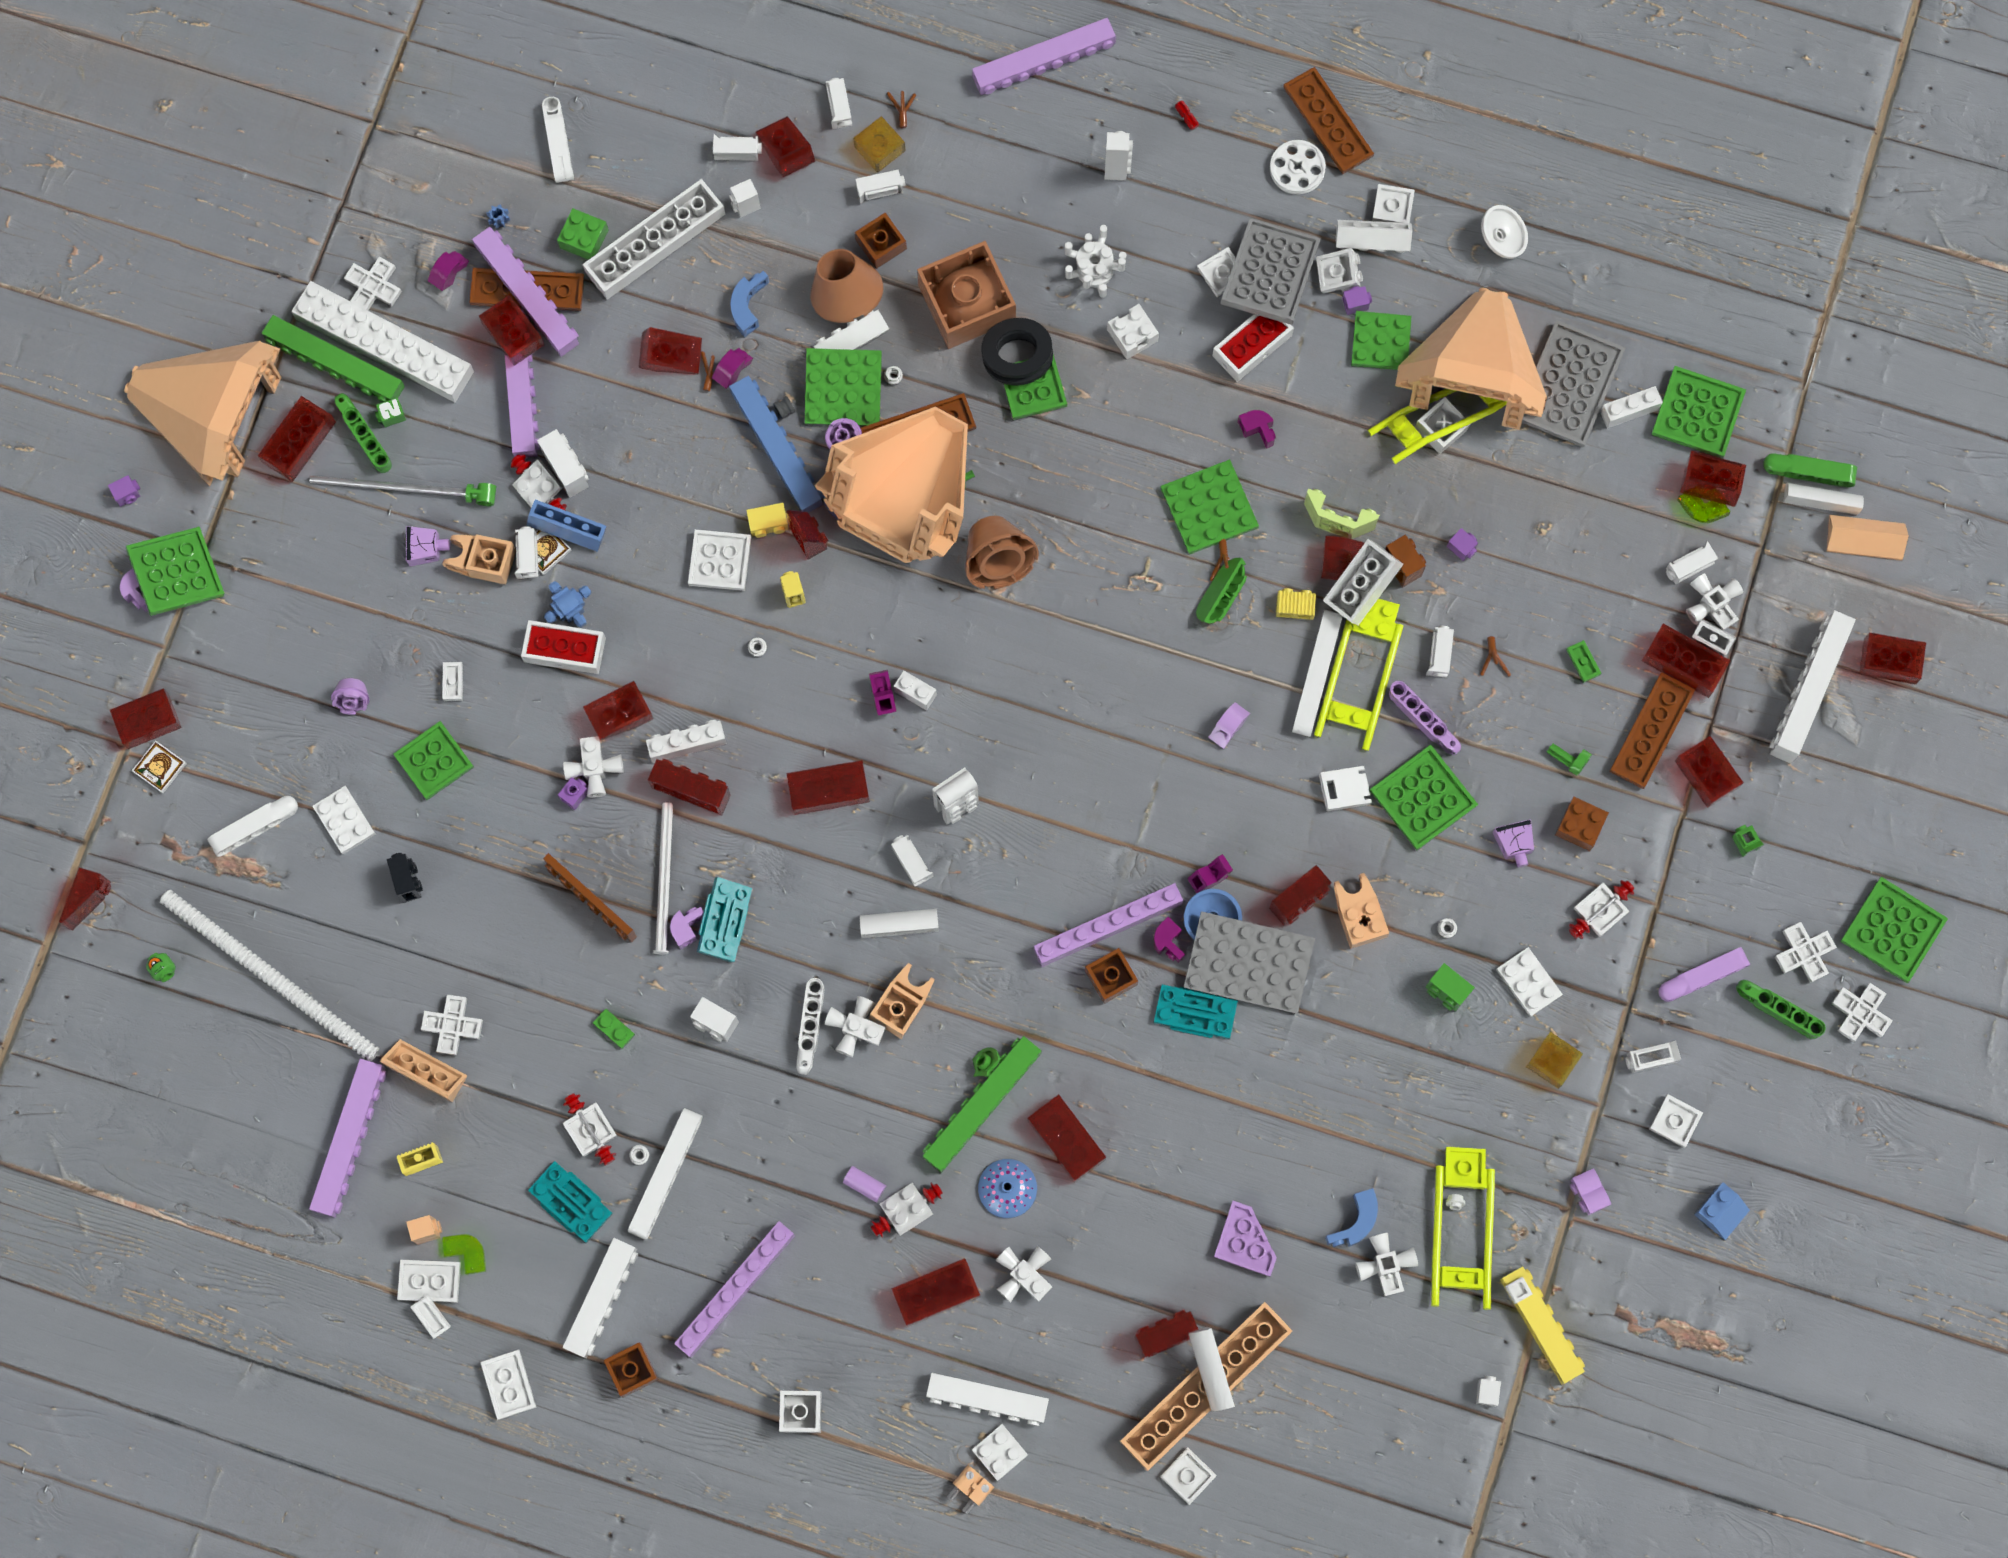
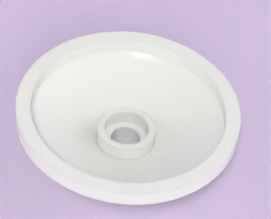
(1504, 231)

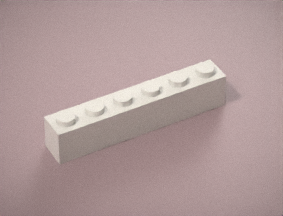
(600, 1298)
(987, 1398)

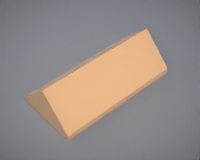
(1866, 537)
(424, 1070)

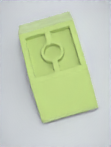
(1336, 524)

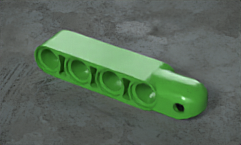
(348, 409)
(1811, 469)
(1804, 1028)

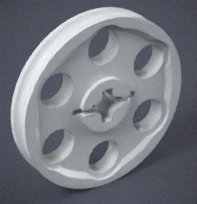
(1296, 159)

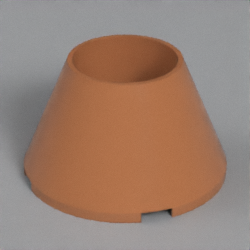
(845, 287)
(998, 553)

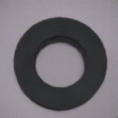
(1012, 330)

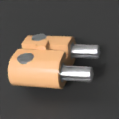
(973, 1486)

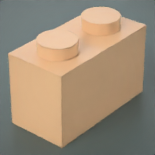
(424, 1229)

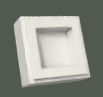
(1518, 1290)

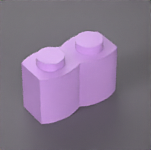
(1590, 1192)

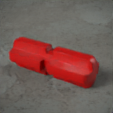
(1185, 113)

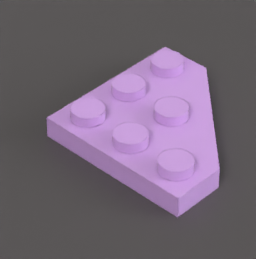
(1245, 1241)

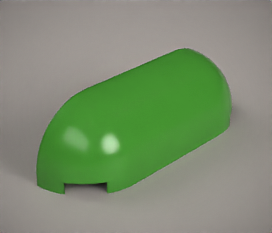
(1222, 592)

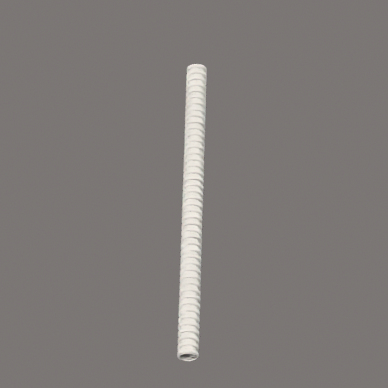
(269, 975)

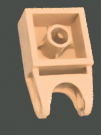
(482, 558)
(1358, 907)
(903, 996)

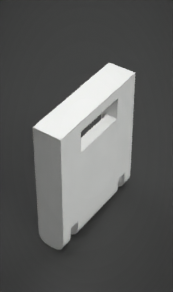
(1349, 788)

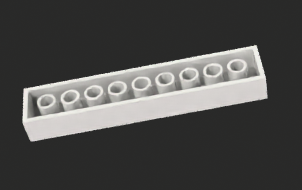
(382, 341)

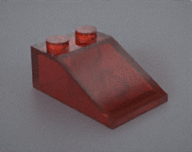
(786, 146)
(669, 352)
(806, 533)
(1337, 555)
(618, 711)
(85, 895)

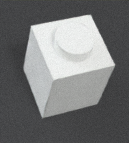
(1488, 1391)

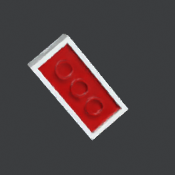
(1251, 344)
(563, 647)

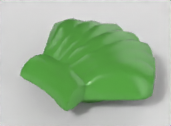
(985, 1061)

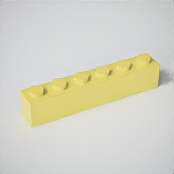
(1545, 1330)

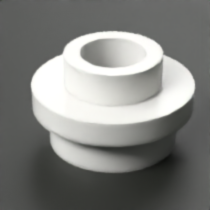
(893, 370)
(757, 641)
(1447, 922)
(639, 1148)
(1455, 1202)

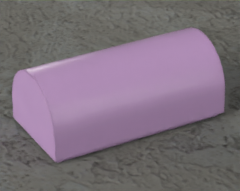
(864, 1184)

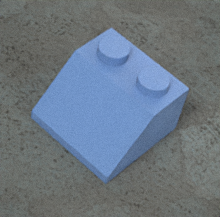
(1722, 1211)

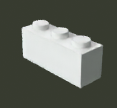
(1631, 407)

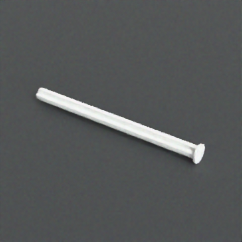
(664, 879)

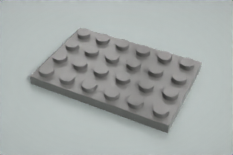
(1270, 271)
(1576, 378)
(1249, 962)

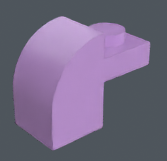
(131, 591)
(1229, 724)
(681, 925)

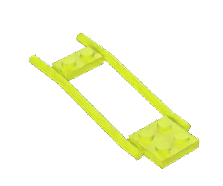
(1412, 438)
(1377, 624)
(1463, 1170)

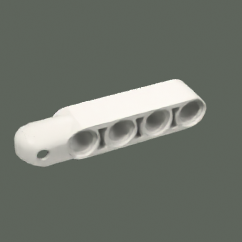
(557, 140)
(252, 825)
(807, 1056)

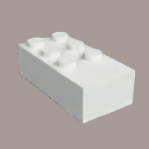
(1363, 582)

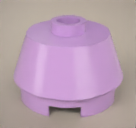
(841, 430)
(350, 696)

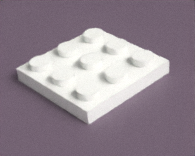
(719, 560)

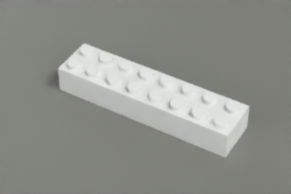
(654, 239)
(1812, 686)

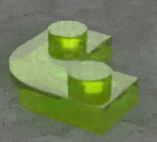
(1702, 511)
(469, 1247)

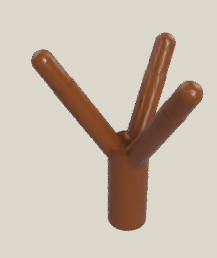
(903, 109)
(709, 371)
(1223, 556)
(1493, 653)

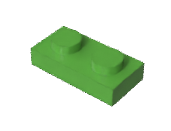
(1583, 661)
(614, 1028)

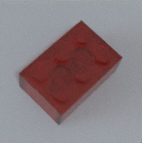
(511, 330)
(1713, 478)
(1892, 658)
(145, 718)
(1709, 771)
(1301, 896)
(1165, 1334)

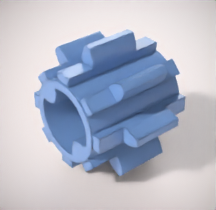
(494, 217)

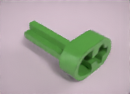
(1575, 764)

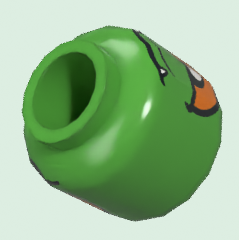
(160, 967)

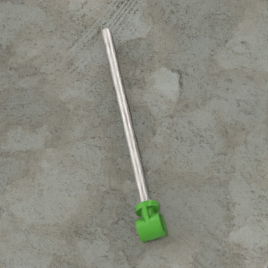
(483, 494)

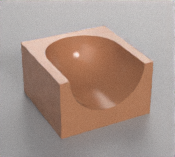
(966, 294)

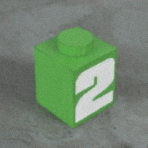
(390, 412)

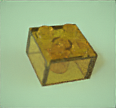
(879, 144)
(1554, 1060)

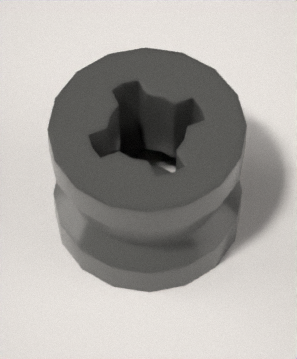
(784, 407)

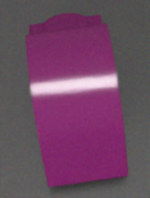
(446, 268)
(731, 366)
(1258, 422)
(882, 692)
(1211, 874)
(1164, 938)

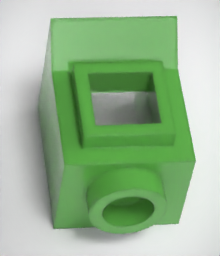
(1746, 840)

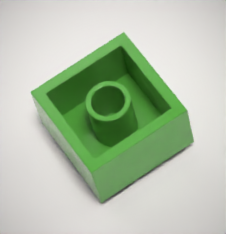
(582, 234)
(1449, 987)

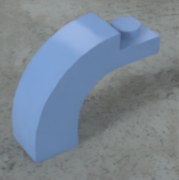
(740, 298)
(1366, 1217)

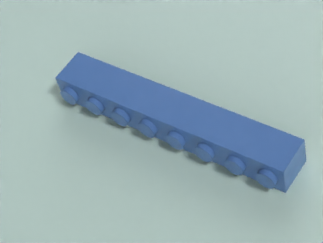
(775, 444)

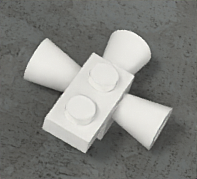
(1714, 602)
(593, 766)
(855, 1026)
(1387, 1265)
(1024, 1274)

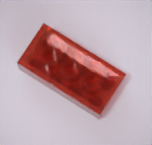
(296, 438)
(1686, 660)
(689, 786)
(828, 787)
(1066, 1138)
(936, 1292)

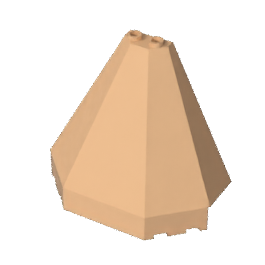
(1478, 354)
(202, 401)
(901, 484)

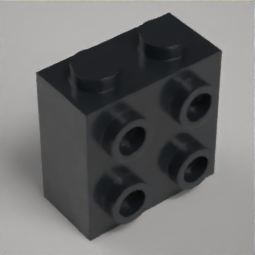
(404, 878)

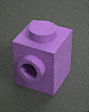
(1356, 299)
(125, 490)
(1463, 544)
(573, 793)

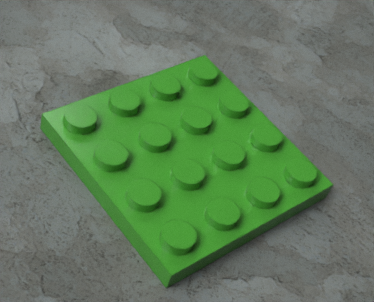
(843, 385)
(1698, 412)
(1209, 507)
(174, 571)
(1423, 797)
(1894, 929)

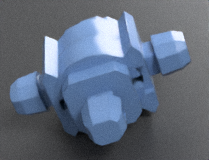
(567, 604)

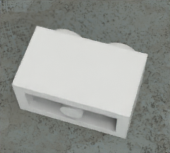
(744, 198)
(1714, 637)
(915, 690)

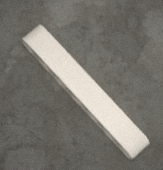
(1317, 673)
(665, 1174)

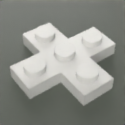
(373, 284)
(1805, 952)
(1861, 1012)
(451, 1025)

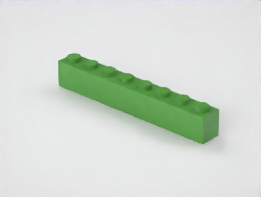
(332, 359)
(982, 1104)

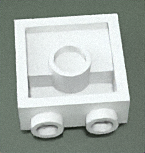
(1339, 270)

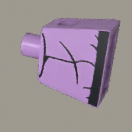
(424, 545)
(1515, 841)

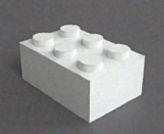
(564, 462)

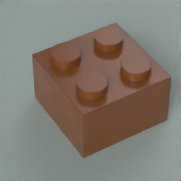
(880, 240)
(1413, 563)
(1581, 823)
(1111, 975)
(631, 1370)

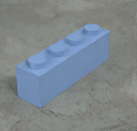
(566, 525)

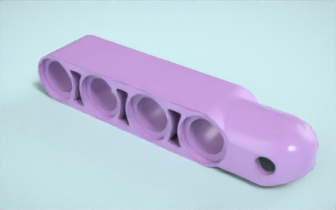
(1445, 741)
(1703, 975)

